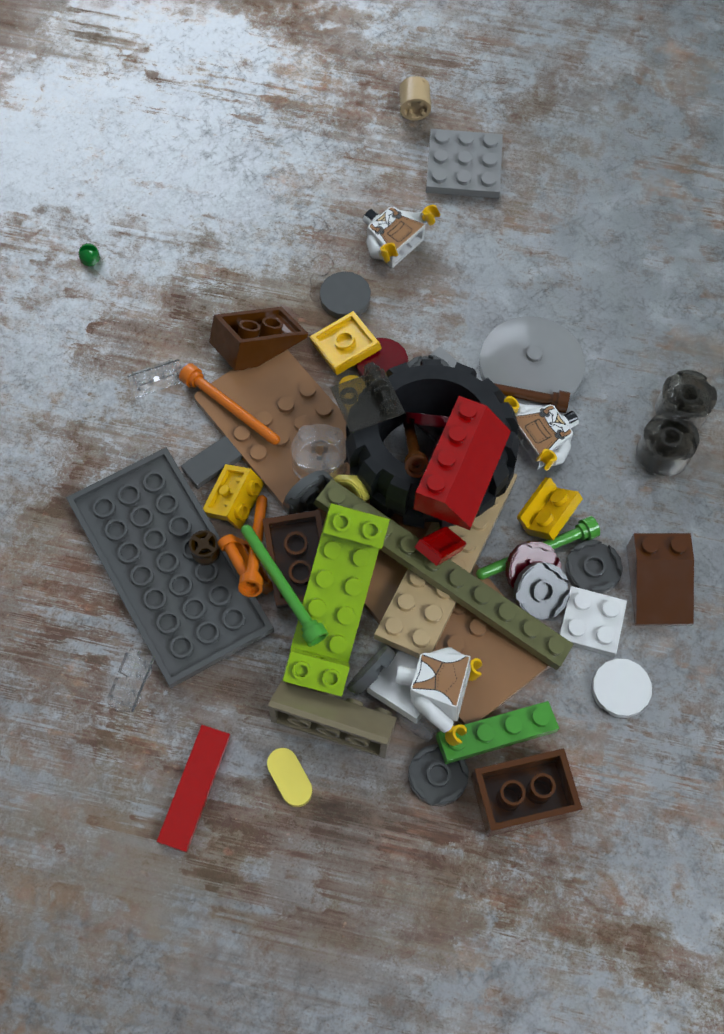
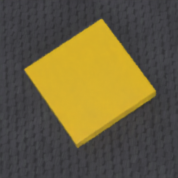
(345, 343)

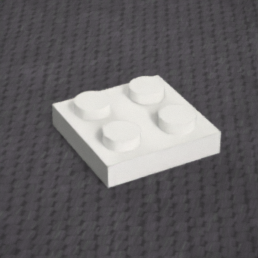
(593, 621)

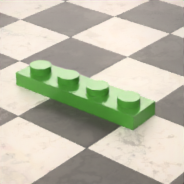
(500, 732)

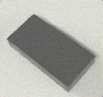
(211, 462)

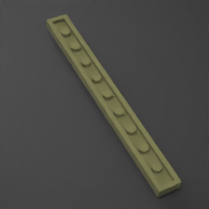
(459, 584)

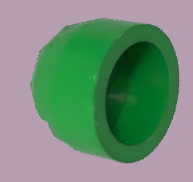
(89, 254)

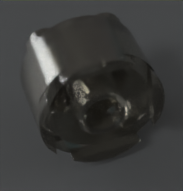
(688, 396)
(667, 444)

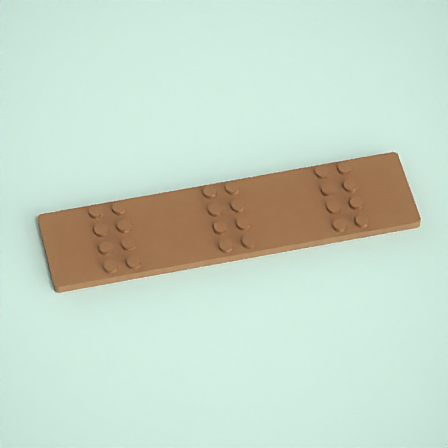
(285, 400)

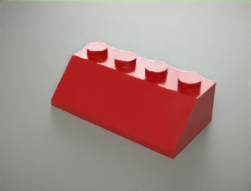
(462, 464)

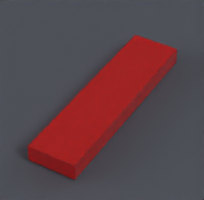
(193, 789)

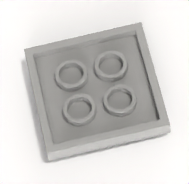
(464, 163)

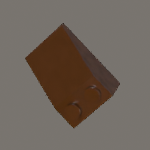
(254, 336)
(662, 578)

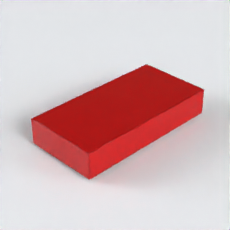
(440, 545)

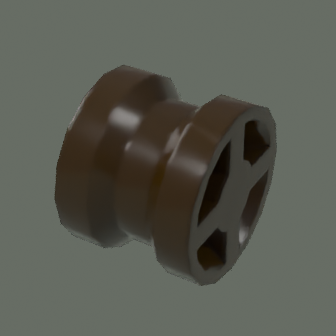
(204, 541)

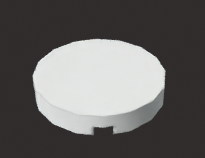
(621, 688)

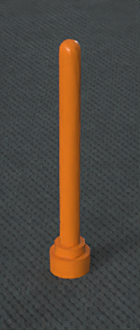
(193, 377)
(251, 581)

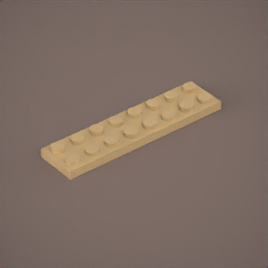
(422, 611)

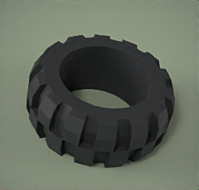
(429, 391)

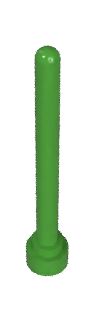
(585, 530)
(312, 630)

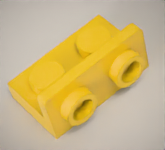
(233, 495)
(548, 510)

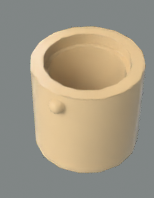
(415, 98)

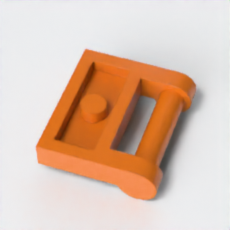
(238, 554)

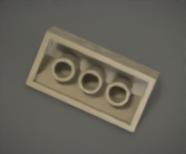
(333, 718)

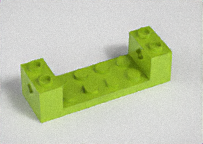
(336, 597)

